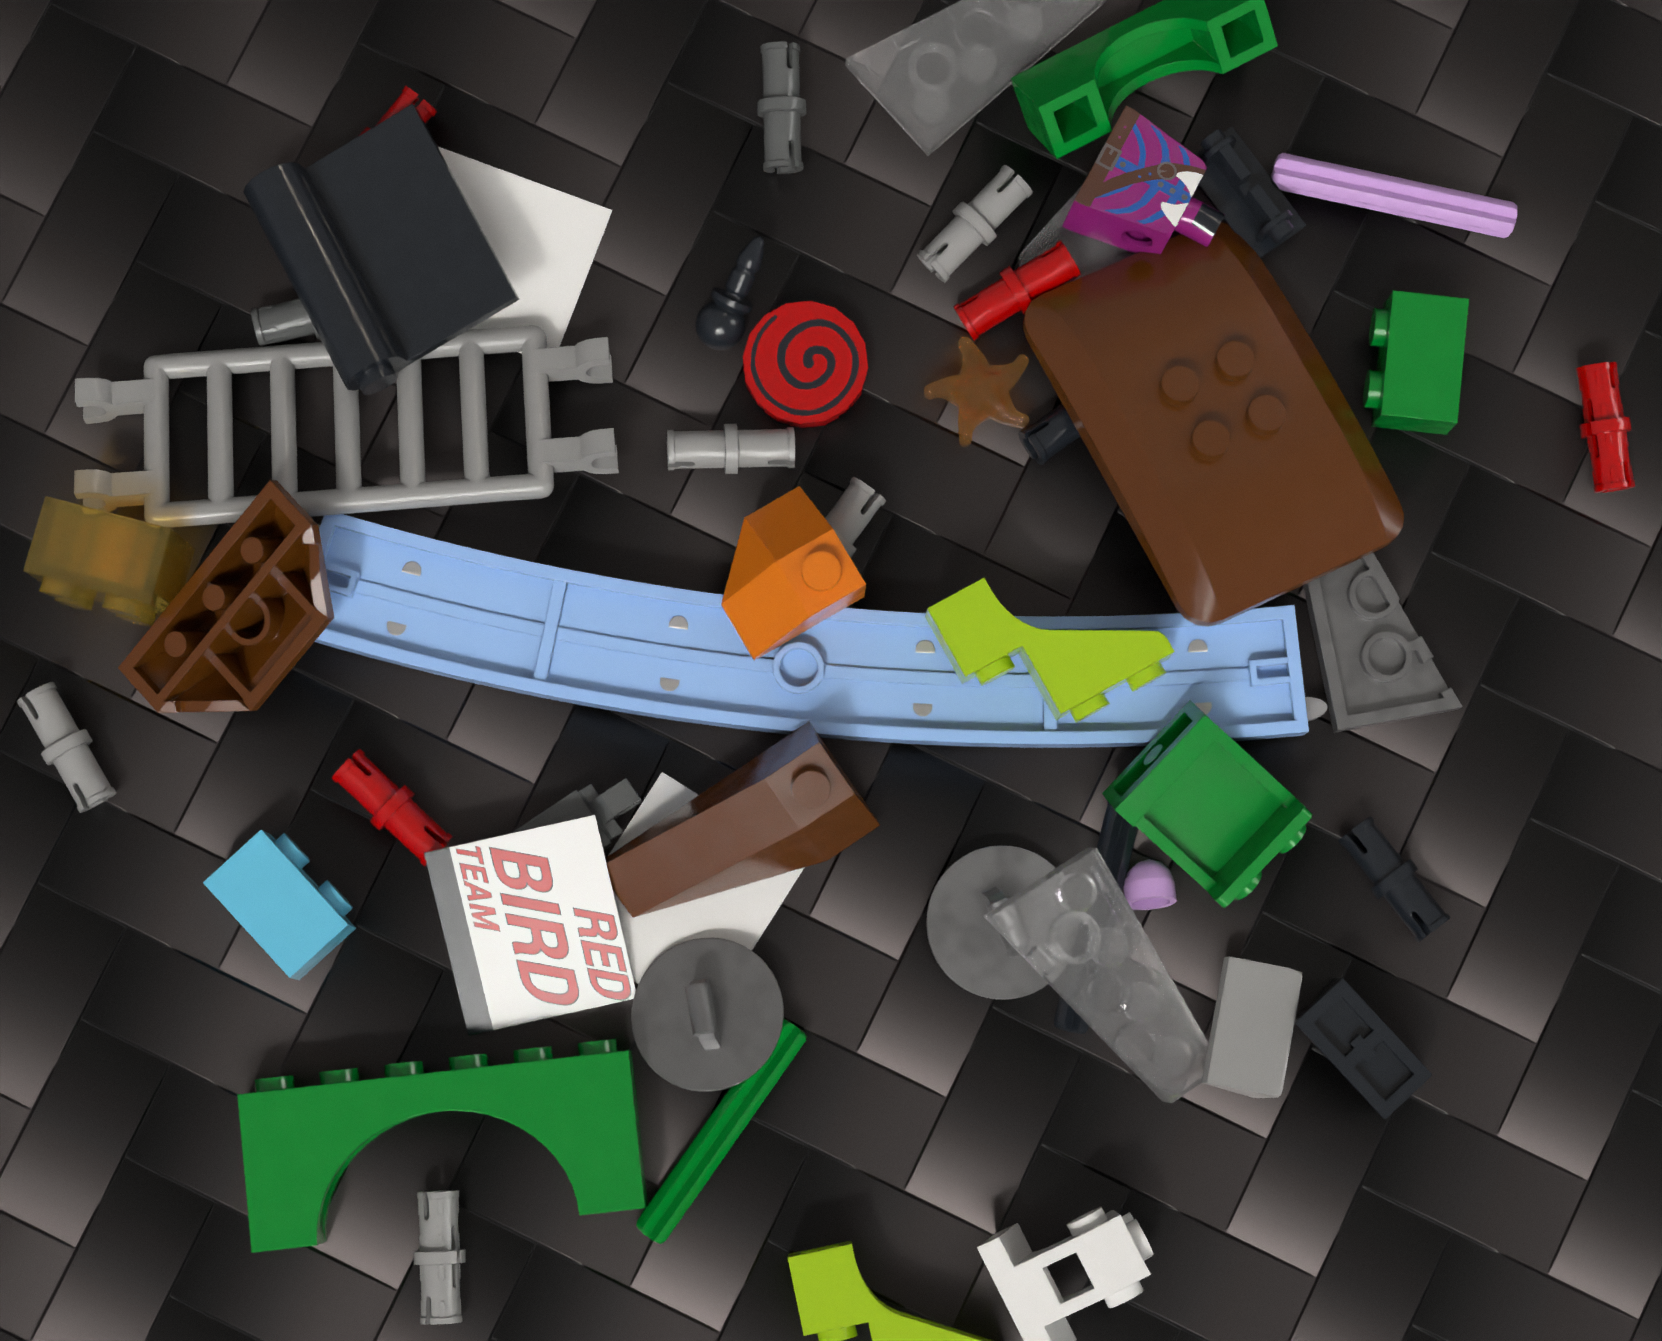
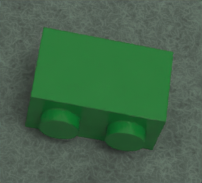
(1417, 362)

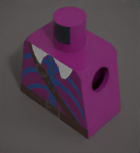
(1142, 191)

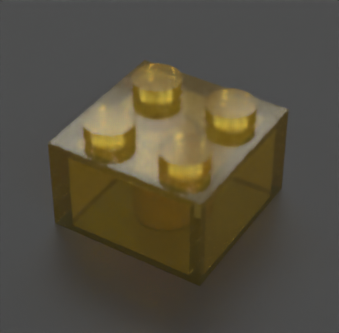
(107, 559)

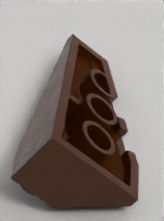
(756, 823)

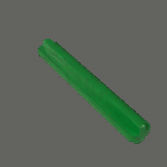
(716, 1140)

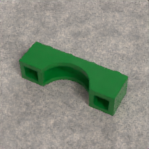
(1079, 89)

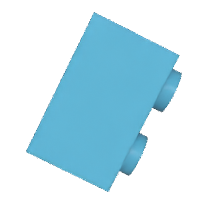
(281, 903)

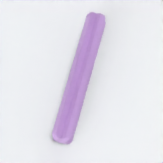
(1394, 195)

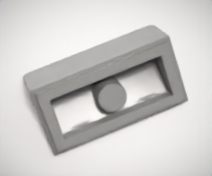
(1252, 1028)

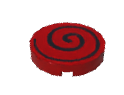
(805, 364)

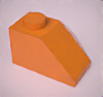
(787, 574)

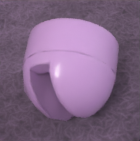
(1149, 886)

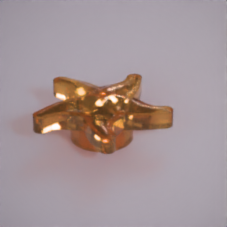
(980, 391)

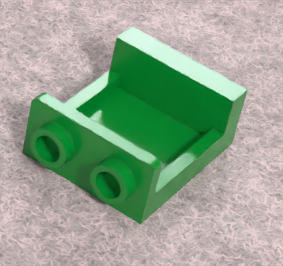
(1208, 805)

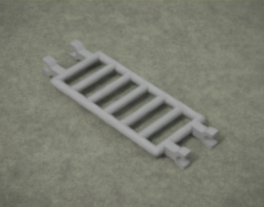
(106, 400)

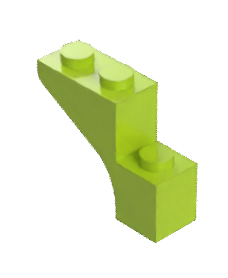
(1066, 665)
(836, 1299)

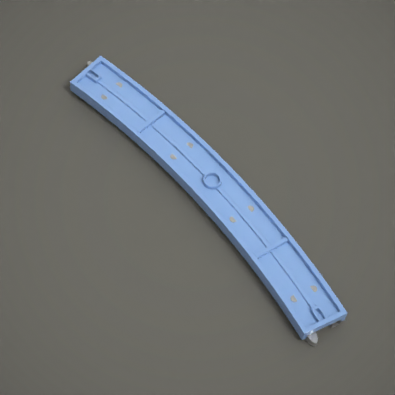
(848, 676)

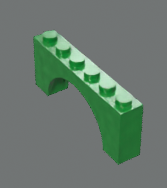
(308, 1136)

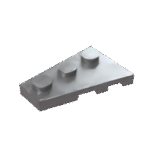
(1369, 651)

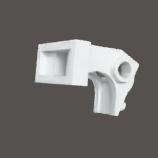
(1109, 1250)

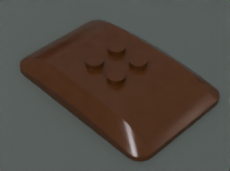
(1214, 424)

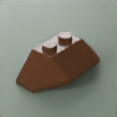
(239, 615)

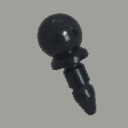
(722, 321)

